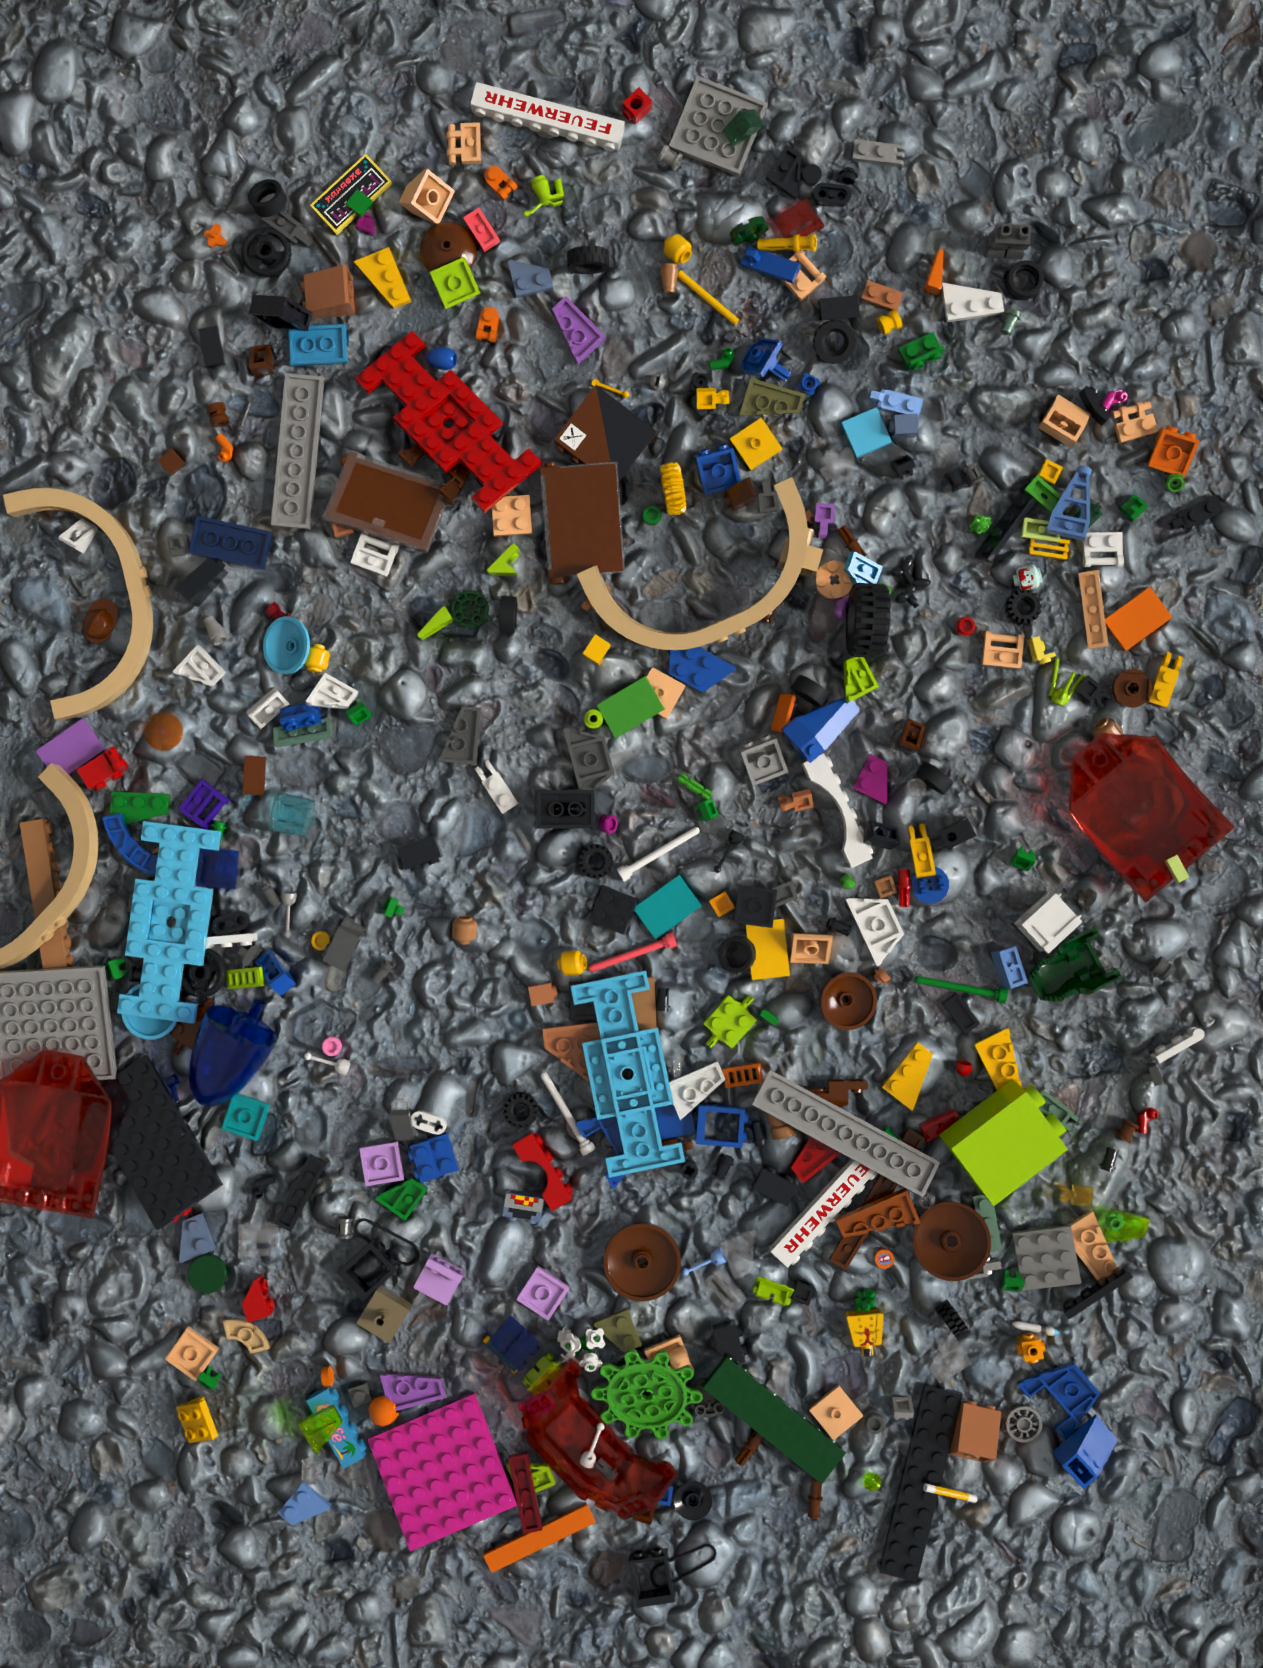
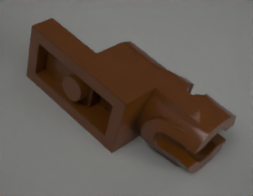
(838, 1090)

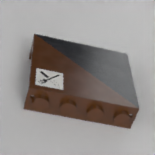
(604, 432)

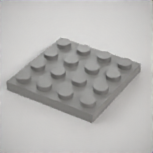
(703, 120)

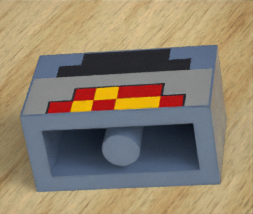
(523, 1206)

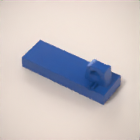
(770, 264)

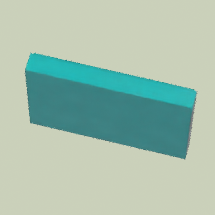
(667, 907)

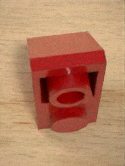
(257, 1301)

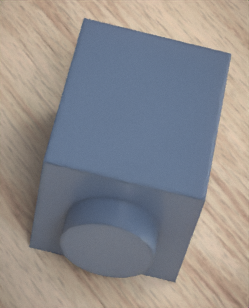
(904, 426)

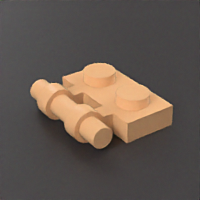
(470, 143)
(1135, 428)

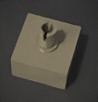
(384, 1314)

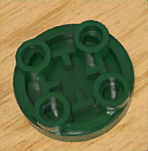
(470, 609)
(207, 1273)

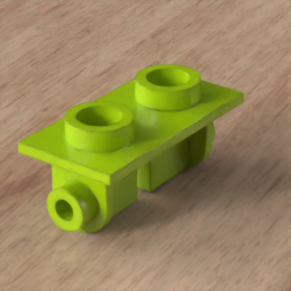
(764, 1288)
(546, 1367)

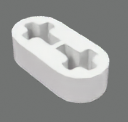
(430, 1118)

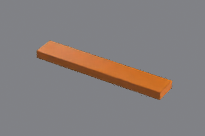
(531, 1542)

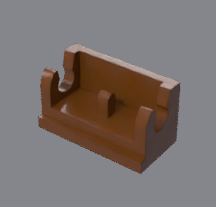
(254, 775)

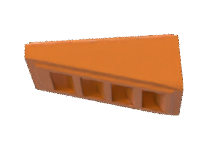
(934, 280)
(741, 1068)

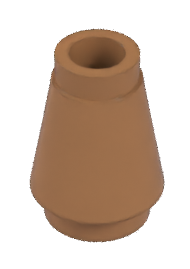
(669, 277)

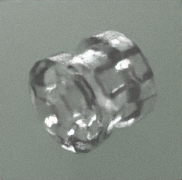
(918, 787)

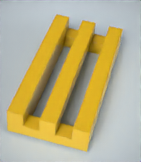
(1065, 549)

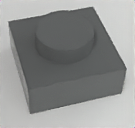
(360, 1394)

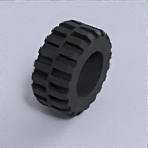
(868, 620)

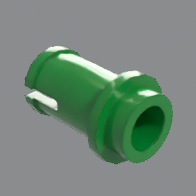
(219, 826)

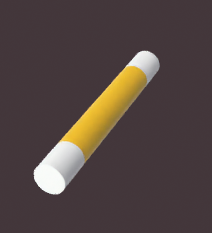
(950, 1493)

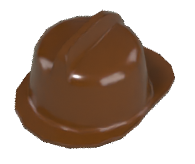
(100, 621)

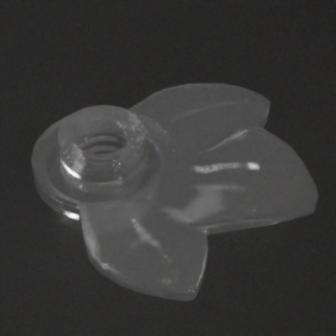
(836, 463)

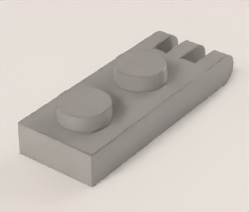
(878, 153)

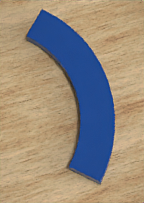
(127, 845)

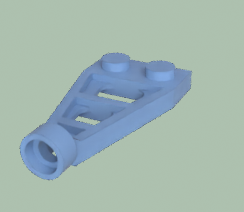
(1070, 526)

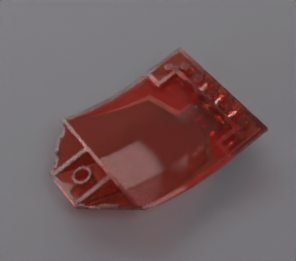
(1141, 809)
(53, 1134)

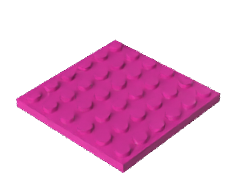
(442, 1471)

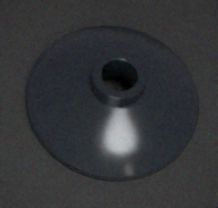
(693, 1509)

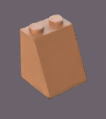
(329, 292)
(976, 1432)

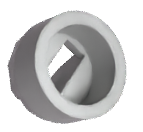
(661, 382)

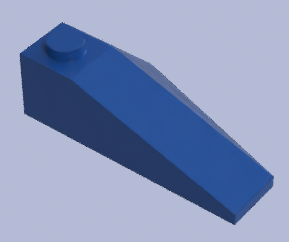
(815, 731)

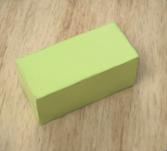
(1177, 869)

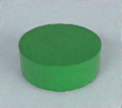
(652, 515)

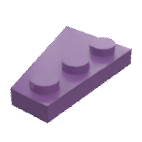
(577, 329)
(412, 1389)

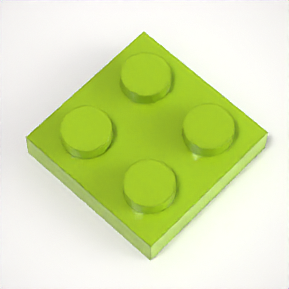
(455, 282)

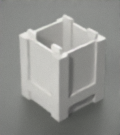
(1048, 922)

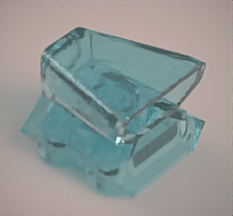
(292, 815)

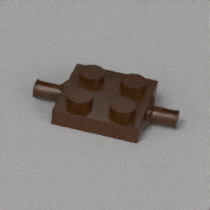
(186, 1032)

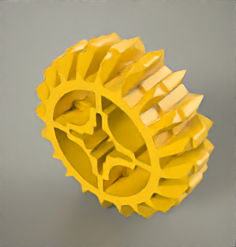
(673, 488)

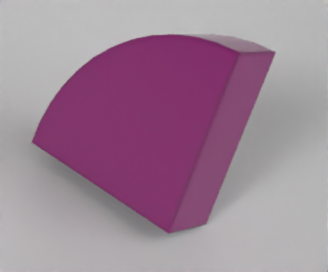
(366, 224)

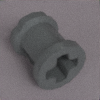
(972, 475)
(343, 1227)

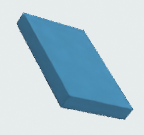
(318, 345)

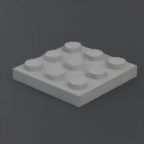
(1047, 1257)

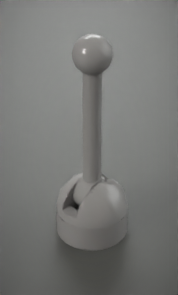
(288, 899)

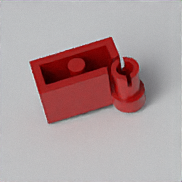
(103, 769)

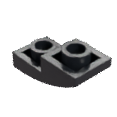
(1090, 398)

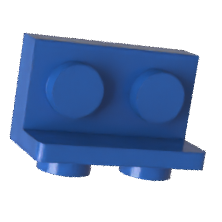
(299, 716)

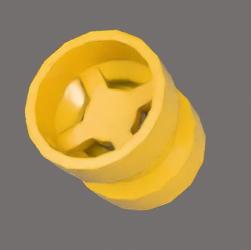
(889, 322)

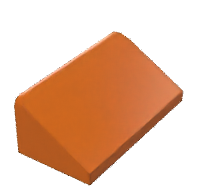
(783, 712)

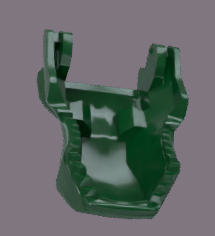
(1071, 970)

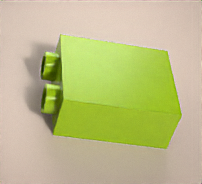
(1005, 1140)

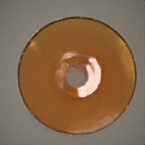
(171, 736)

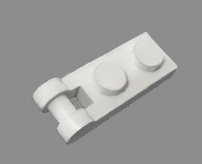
(227, 940)
(1177, 1044)

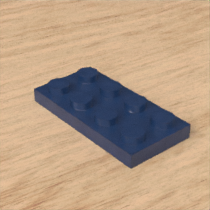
(230, 542)

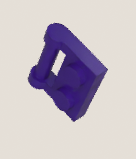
(198, 801)

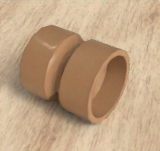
(779, 1129)

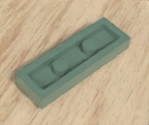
(302, 735)
(987, 1212)

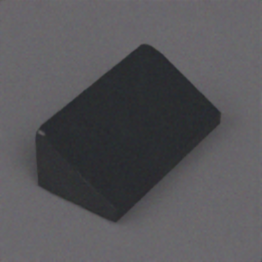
(881, 835)

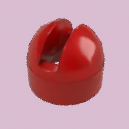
(963, 1068)

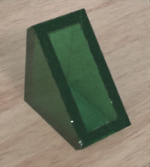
(743, 126)

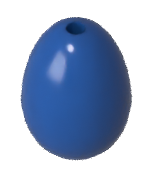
(441, 358)

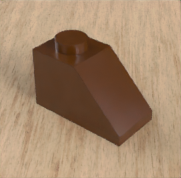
(740, 494)

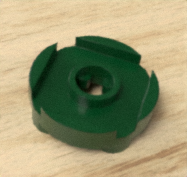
(749, 232)

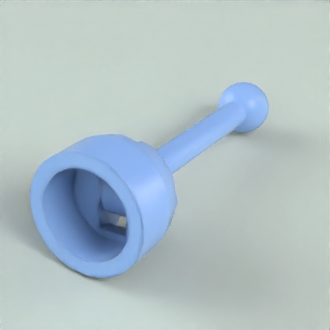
(717, 1258)

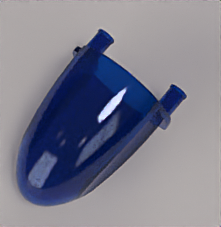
(228, 1052)

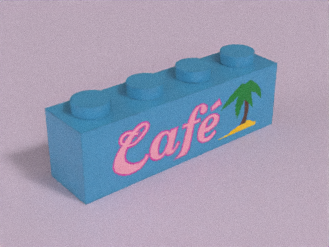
(344, 1440)

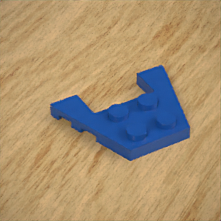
(611, 1130)
(1069, 1388)

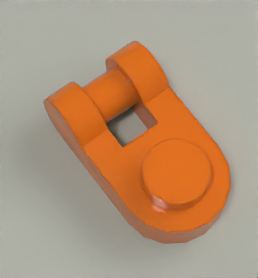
(495, 178)
(490, 319)

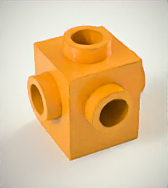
(1026, 1343)

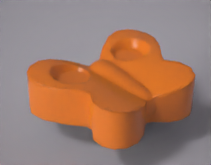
(214, 237)

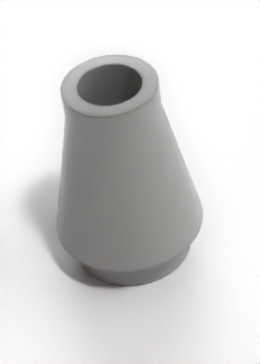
(215, 631)

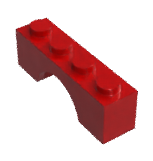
(530, 1149)

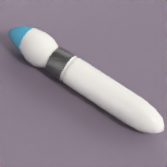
(1035, 1328)

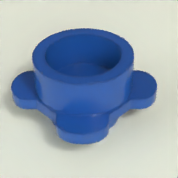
(807, 378)

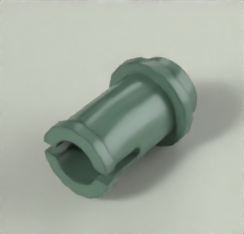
(1010, 322)

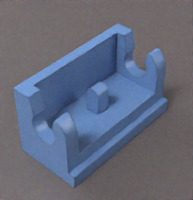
(1009, 967)

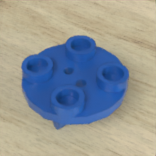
(939, 886)

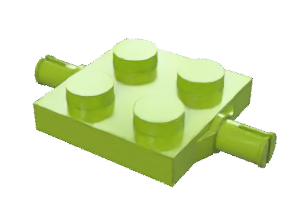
(729, 1021)

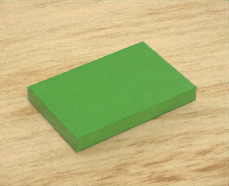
(630, 707)

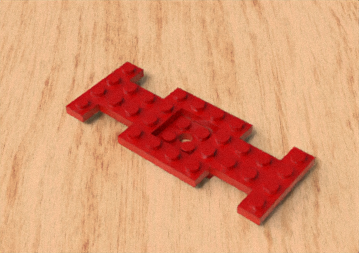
(431, 405)

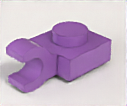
(824, 516)

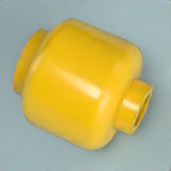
(677, 249)
(317, 659)
(572, 962)

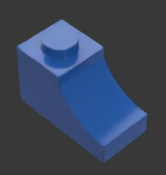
(275, 973)

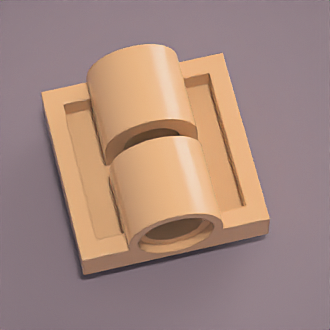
(676, 1350)

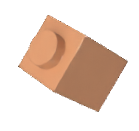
(542, 993)

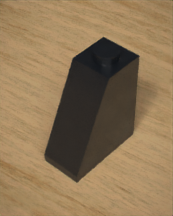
(202, 581)

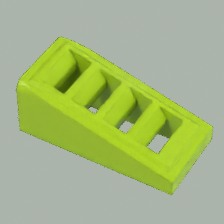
(437, 622)
(245, 978)

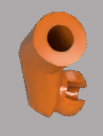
(226, 448)

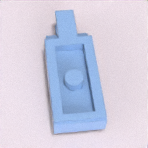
(896, 402)

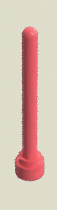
(667, 941)

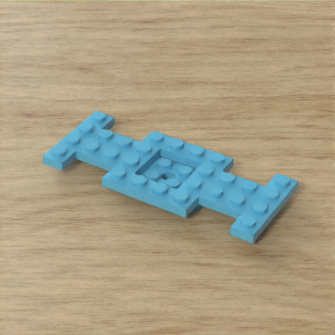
(168, 946)
(632, 1098)

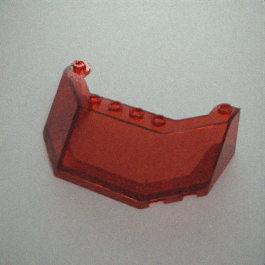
(564, 1428)

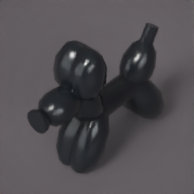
(912, 584)

